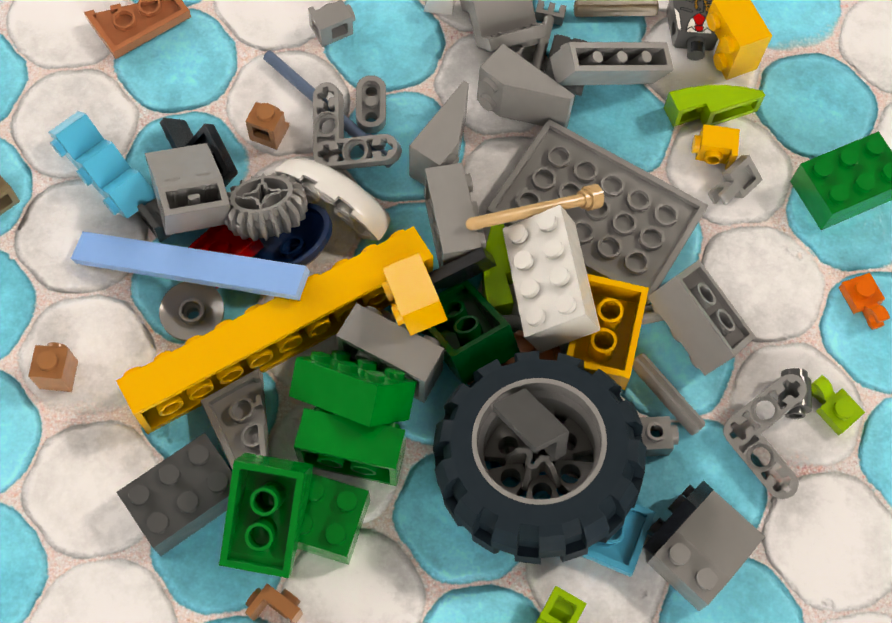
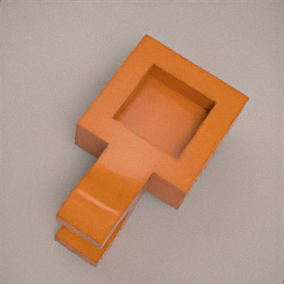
(865, 296)

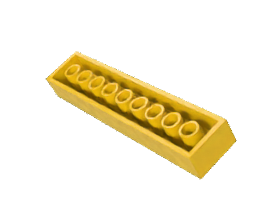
(264, 334)

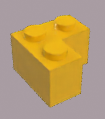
(740, 35)
(414, 295)

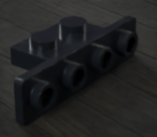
(180, 135)

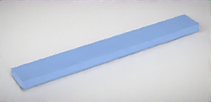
(192, 265)

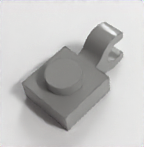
(740, 181)

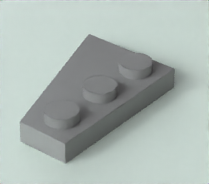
(240, 416)

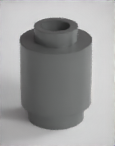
(791, 389)

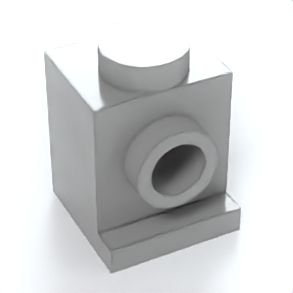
(331, 22)
(668, 435)

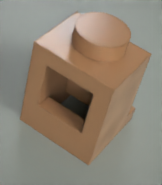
(269, 119)

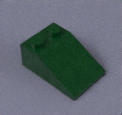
(472, 333)

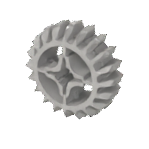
(266, 206)

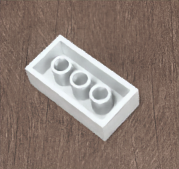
(550, 279)

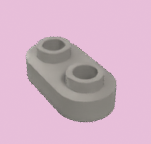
(371, 106)

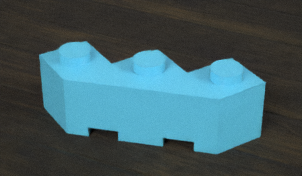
(101, 165)

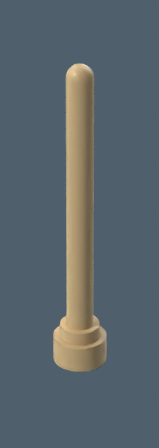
(588, 198)

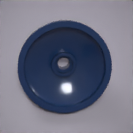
(303, 242)

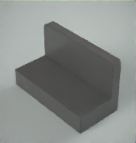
(533, 423)

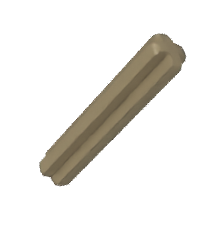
(615, 8)

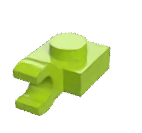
(837, 409)

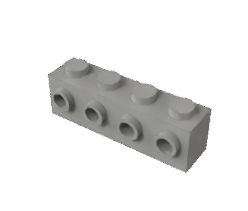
(611, 63)

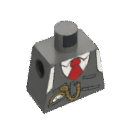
(690, 27)

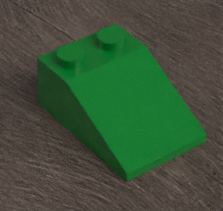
(265, 514)

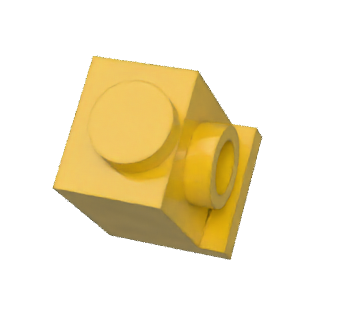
(716, 145)

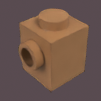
(53, 367)

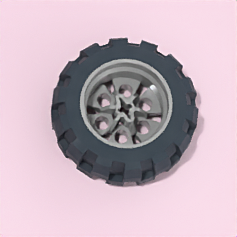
(596, 424)

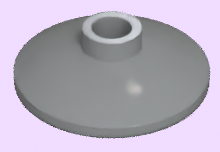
(187, 298)

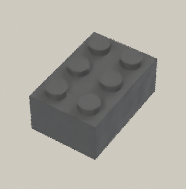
(179, 494)

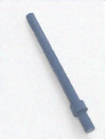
(306, 89)

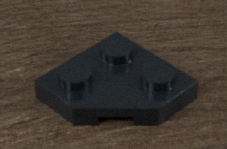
(682, 509)

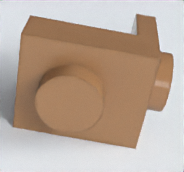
(283, 603)

